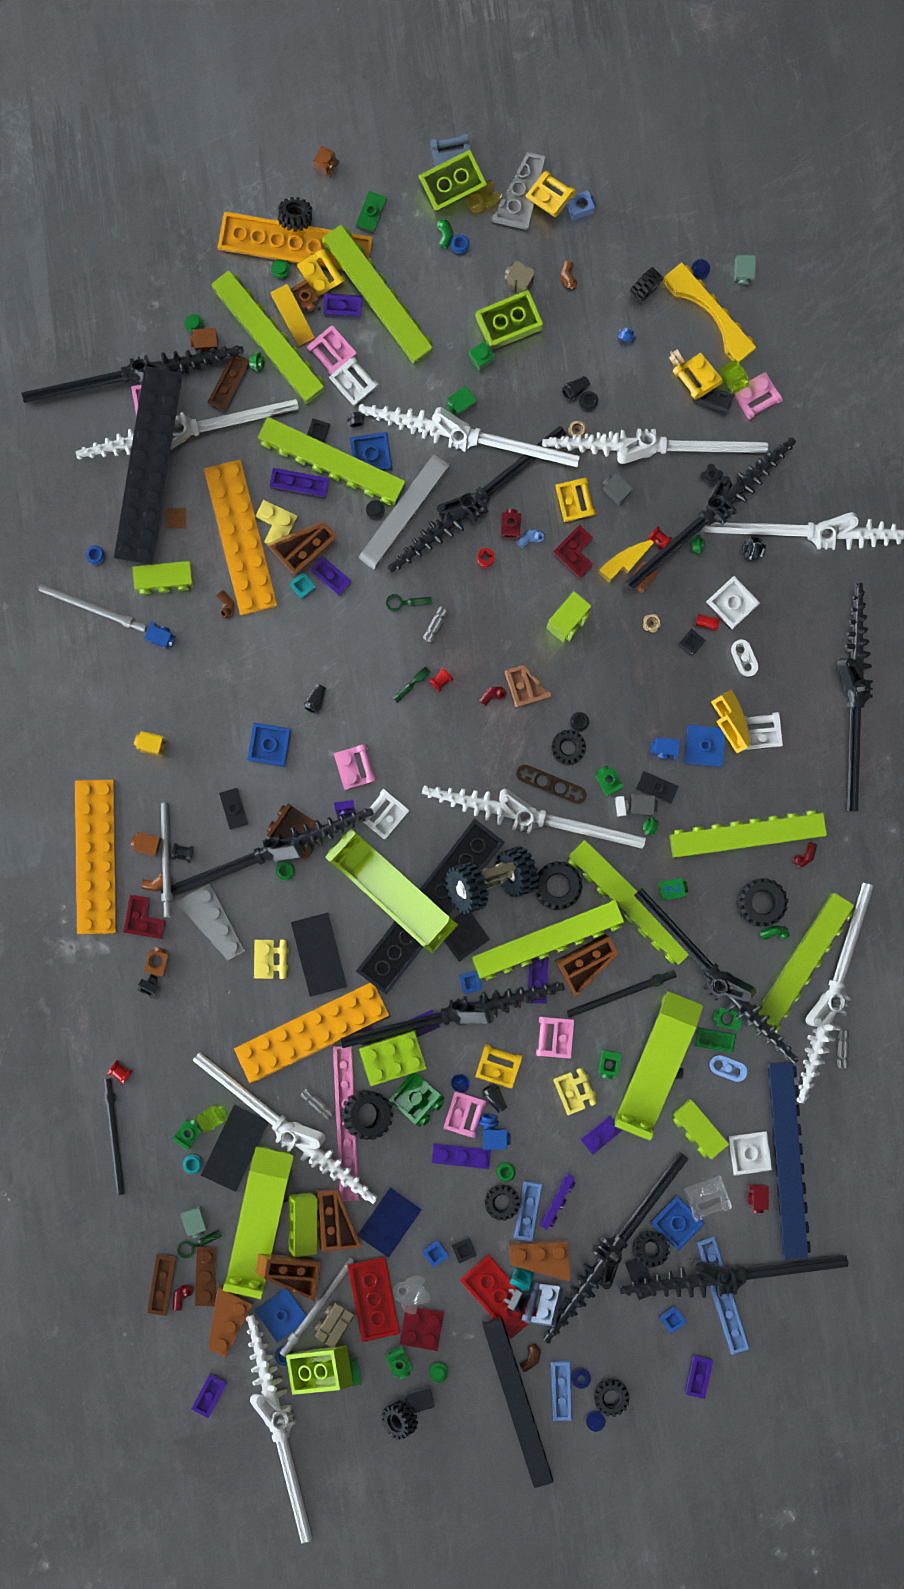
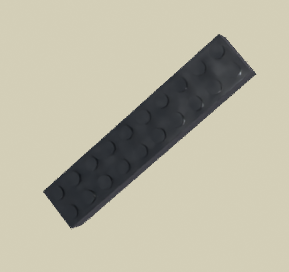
(148, 465)
(397, 947)

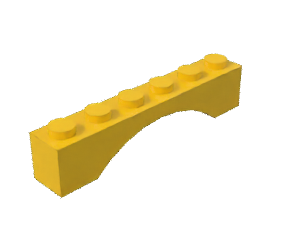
(684, 284)

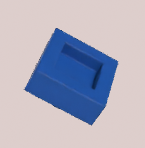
(470, 982)
(435, 1253)
(673, 1319)

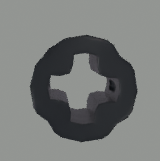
(182, 852)

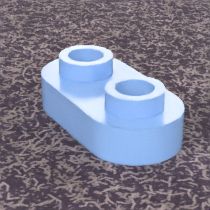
(727, 1068)

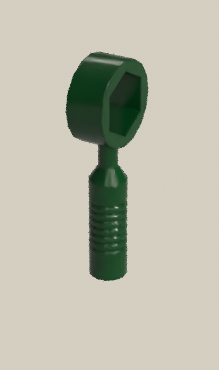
(412, 601)
(420, 676)
(201, 1242)

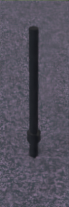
(656, 980)
(109, 1098)

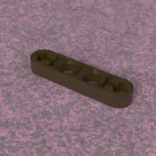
(552, 781)

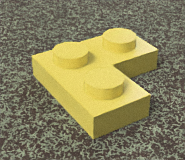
(279, 519)

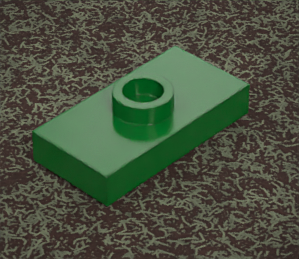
(371, 212)
(715, 1040)

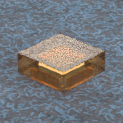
(176, 517)

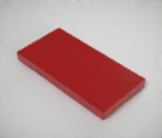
(490, 1288)
(373, 1299)

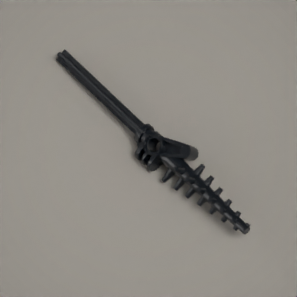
(135, 370)
(456, 510)
(717, 510)
(856, 689)
(276, 849)
(734, 989)
(460, 1012)
(606, 1266)
(711, 1274)

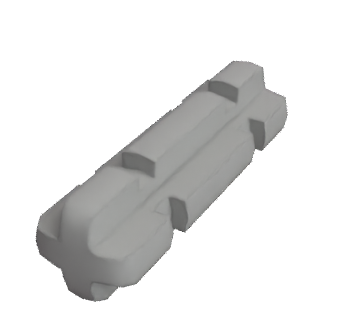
(435, 624)
(843, 1049)
(317, 1104)

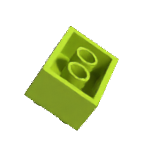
(452, 180)
(509, 320)
(568, 617)
(392, 1058)
(319, 1370)

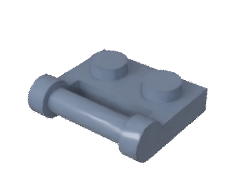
(442, 157)
(547, 1307)

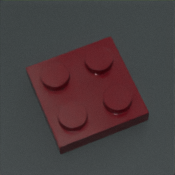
(422, 1329)

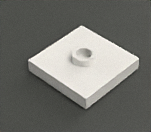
(733, 602)
(750, 1153)

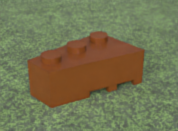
(586, 962)
(335, 1227)
(542, 1257)

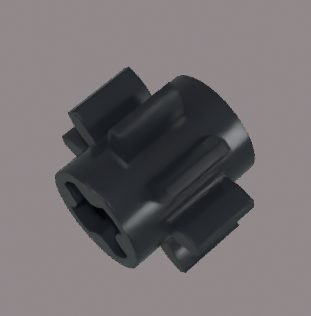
(754, 548)

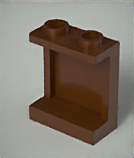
(287, 818)

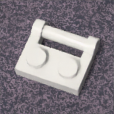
(349, 385)
(765, 737)
(389, 818)

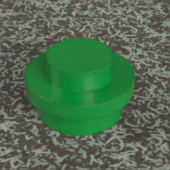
(280, 268)
(193, 322)
(257, 361)
(698, 544)
(650, 826)
(285, 870)
(505, 1172)
(438, 1372)

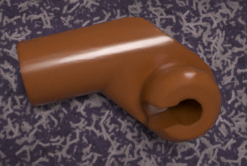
(566, 276)
(154, 885)

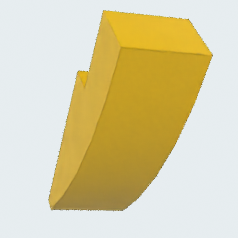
(292, 315)
(625, 560)
(732, 720)

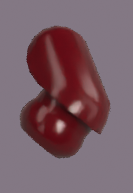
(492, 693)
(808, 857)
(179, 1295)

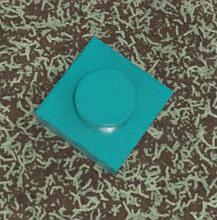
(302, 585)
(522, 1278)

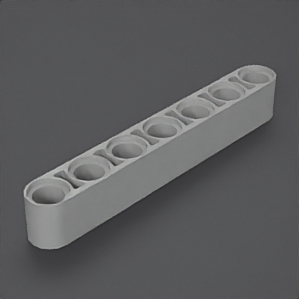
(404, 511)

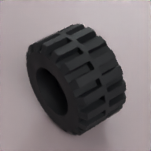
(572, 895)
(779, 902)
(382, 1119)

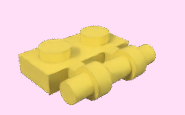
(264, 959)
(569, 1092)

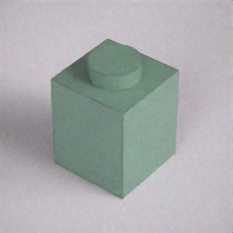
(744, 269)
(194, 1222)

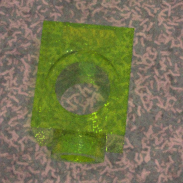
(734, 376)
(211, 1118)

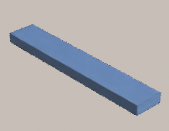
(725, 1305)

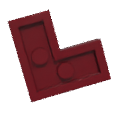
(570, 552)
(138, 923)

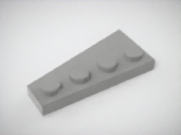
(515, 208)
(212, 920)

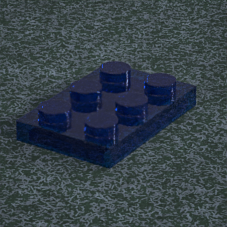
(389, 1222)

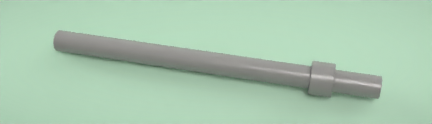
(126, 621)
(167, 896)
(294, 1338)

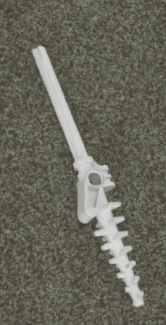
(447, 425)
(191, 427)
(647, 444)
(842, 528)
(512, 806)
(824, 1011)
(291, 1133)
(268, 1408)

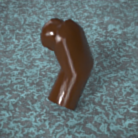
(228, 604)
(533, 1360)

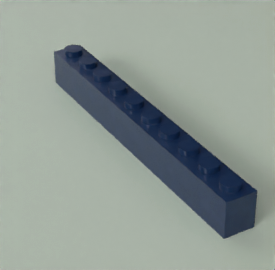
(787, 1160)

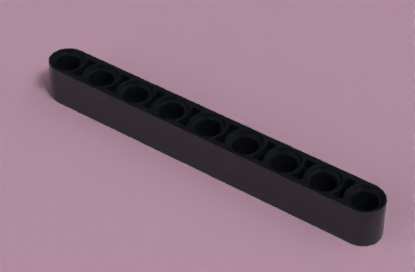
(517, 1402)

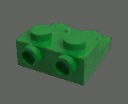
(417, 1099)

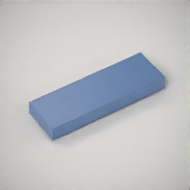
(528, 1211)
(561, 1390)

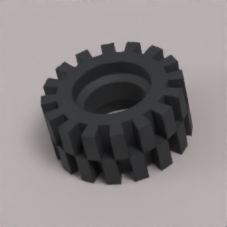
(288, 208)
(646, 284)
(568, 735)
(490, 1202)
(640, 1252)
(620, 1406)
(405, 1414)

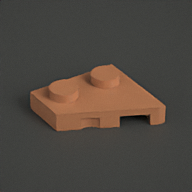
(524, 687)

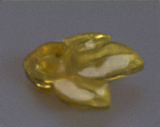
(484, 196)

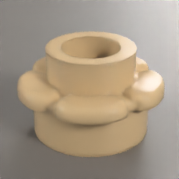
(676, 358)
(577, 425)
(655, 619)

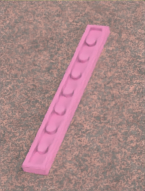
(346, 1142)

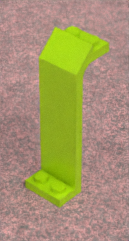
(391, 890)
(658, 1065)
(258, 1220)

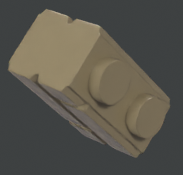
(519, 277)
(335, 1324)

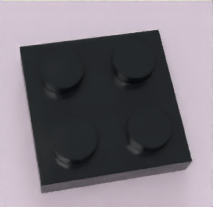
(466, 936)

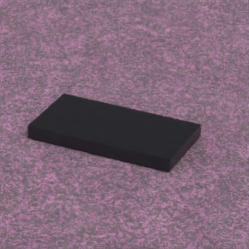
(318, 954)
(234, 1148)

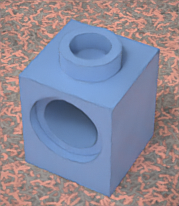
(577, 212)

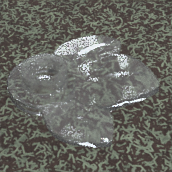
(414, 1295)

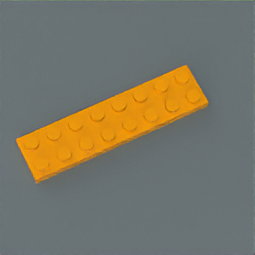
(270, 240)
(240, 537)
(95, 856)
(311, 1032)

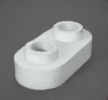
(744, 658)

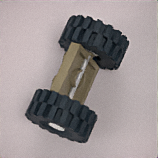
(513, 871)

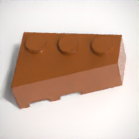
(302, 546)
(290, 1272)
(227, 1320)

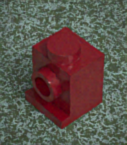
(507, 530)
(758, 1197)

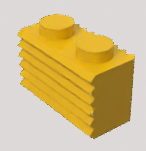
(150, 743)

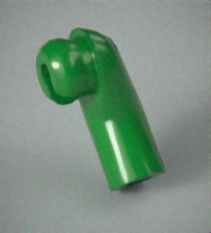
(447, 232)
(775, 930)

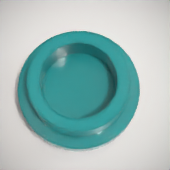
(192, 1164)

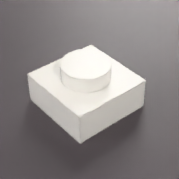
(621, 806)

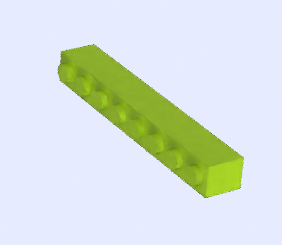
(377, 294)
(268, 338)
(332, 461)
(747, 835)
(613, 885)
(549, 939)
(805, 959)

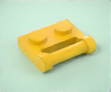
(548, 199)
(315, 275)
(703, 373)
(569, 500)
(496, 1072)

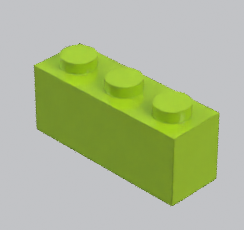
(163, 577)
(699, 1129)
(303, 1224)

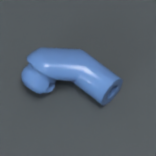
(531, 536)

